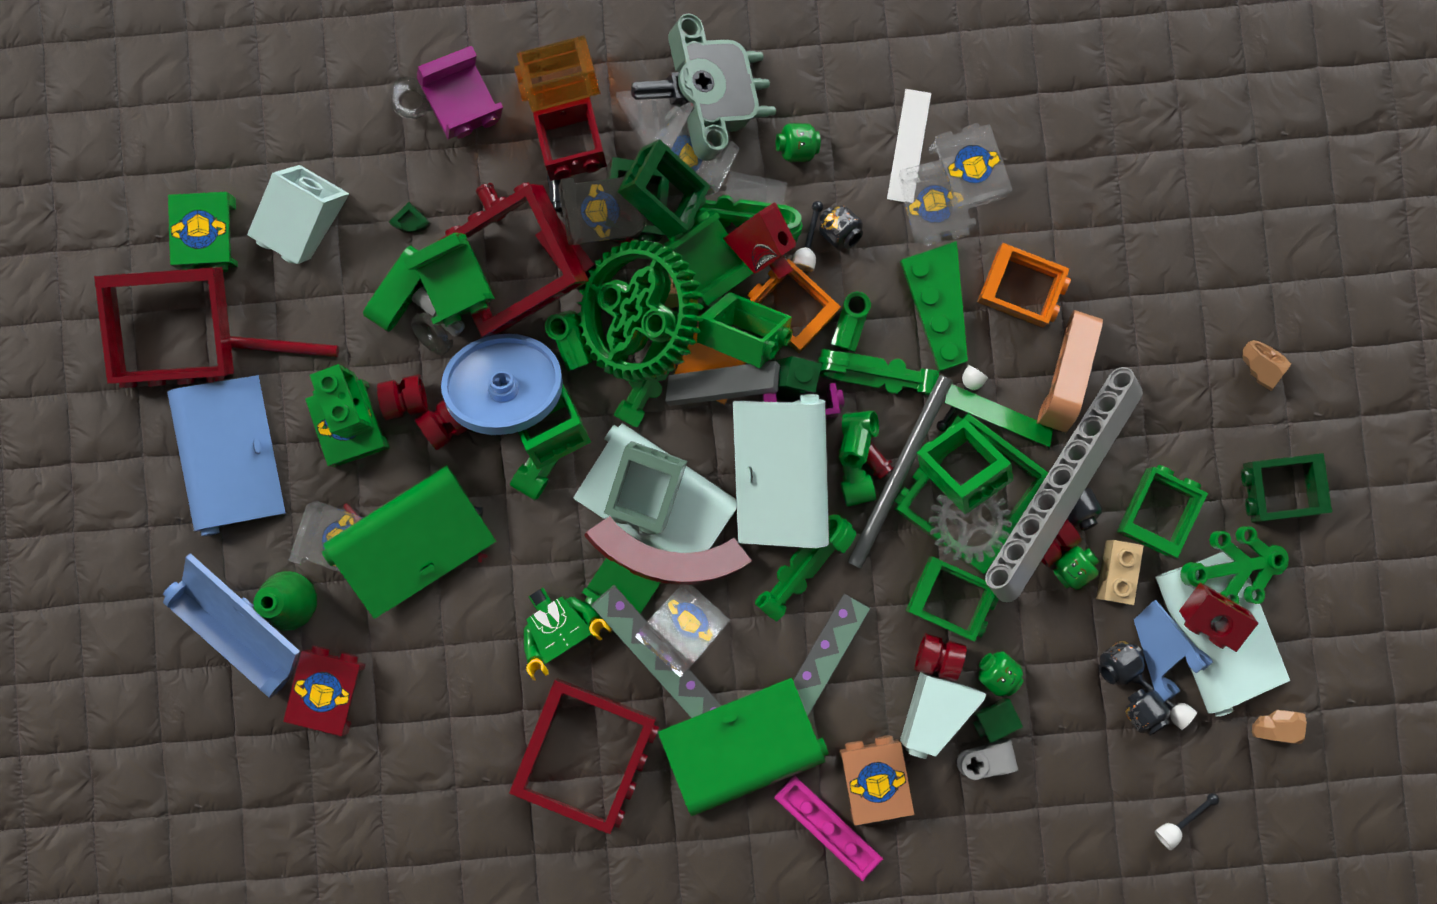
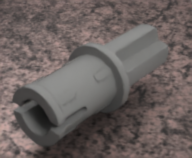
(422, 299)

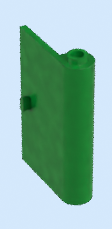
(392, 544)
(731, 756)

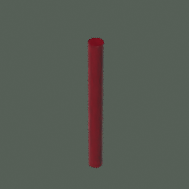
(284, 346)

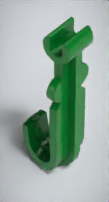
(745, 209)
(875, 372)
(631, 409)
(804, 565)

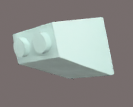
(296, 213)
(937, 714)

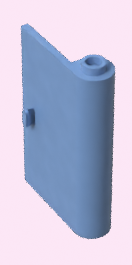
(217, 453)
(232, 627)

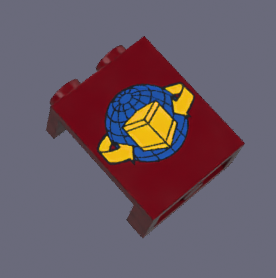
(323, 691)

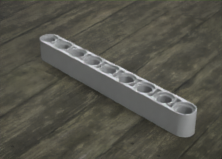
(1090, 445)

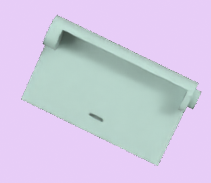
(788, 462)
(697, 512)
(1233, 674)

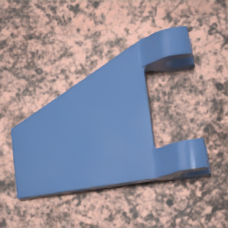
(1166, 646)

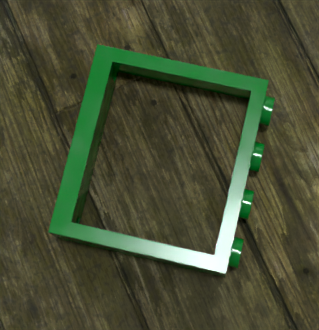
(906, 495)

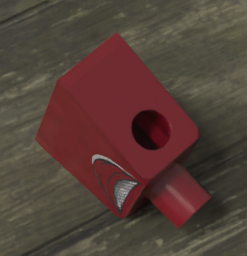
(763, 241)

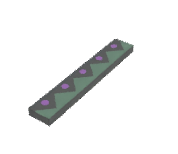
(626, 623)
(829, 650)

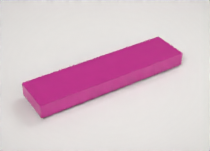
(828, 827)

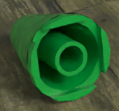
(286, 600)

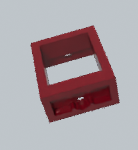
(579, 163)

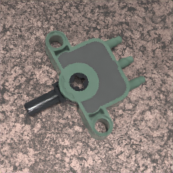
(715, 80)

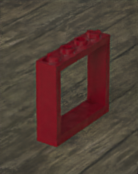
(565, 255)
(112, 334)
(539, 736)

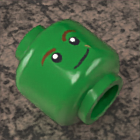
(798, 142)
(1076, 568)
(1000, 674)

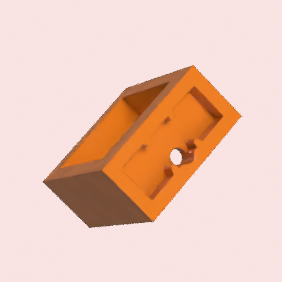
(1059, 285)
(830, 308)

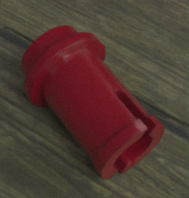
(487, 195)
(878, 463)

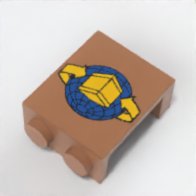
(876, 780)

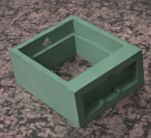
(653, 459)

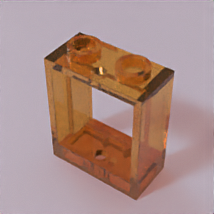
(552, 59)

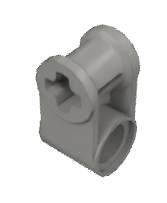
(992, 759)

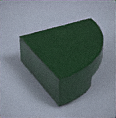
(409, 220)

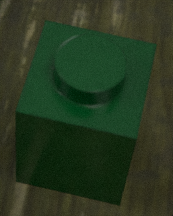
(996, 720)

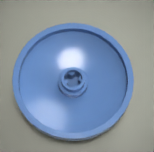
(502, 384)

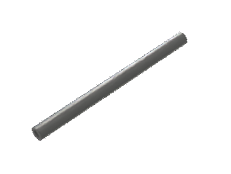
(900, 471)

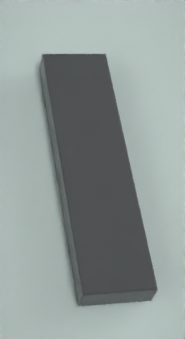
(722, 383)

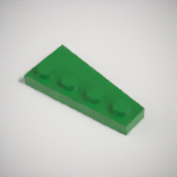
(938, 300)

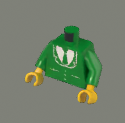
(557, 628)

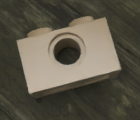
(1120, 572)

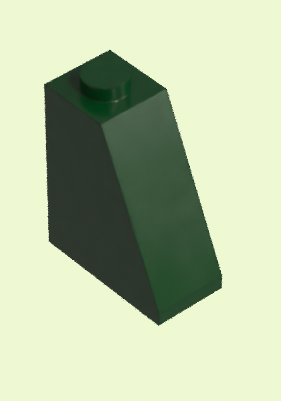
(797, 378)

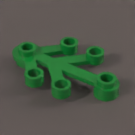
(1241, 566)

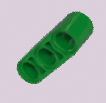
(394, 294)

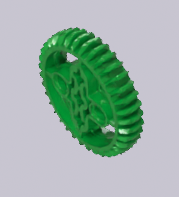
(639, 310)

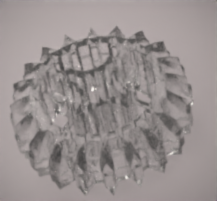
(964, 535)

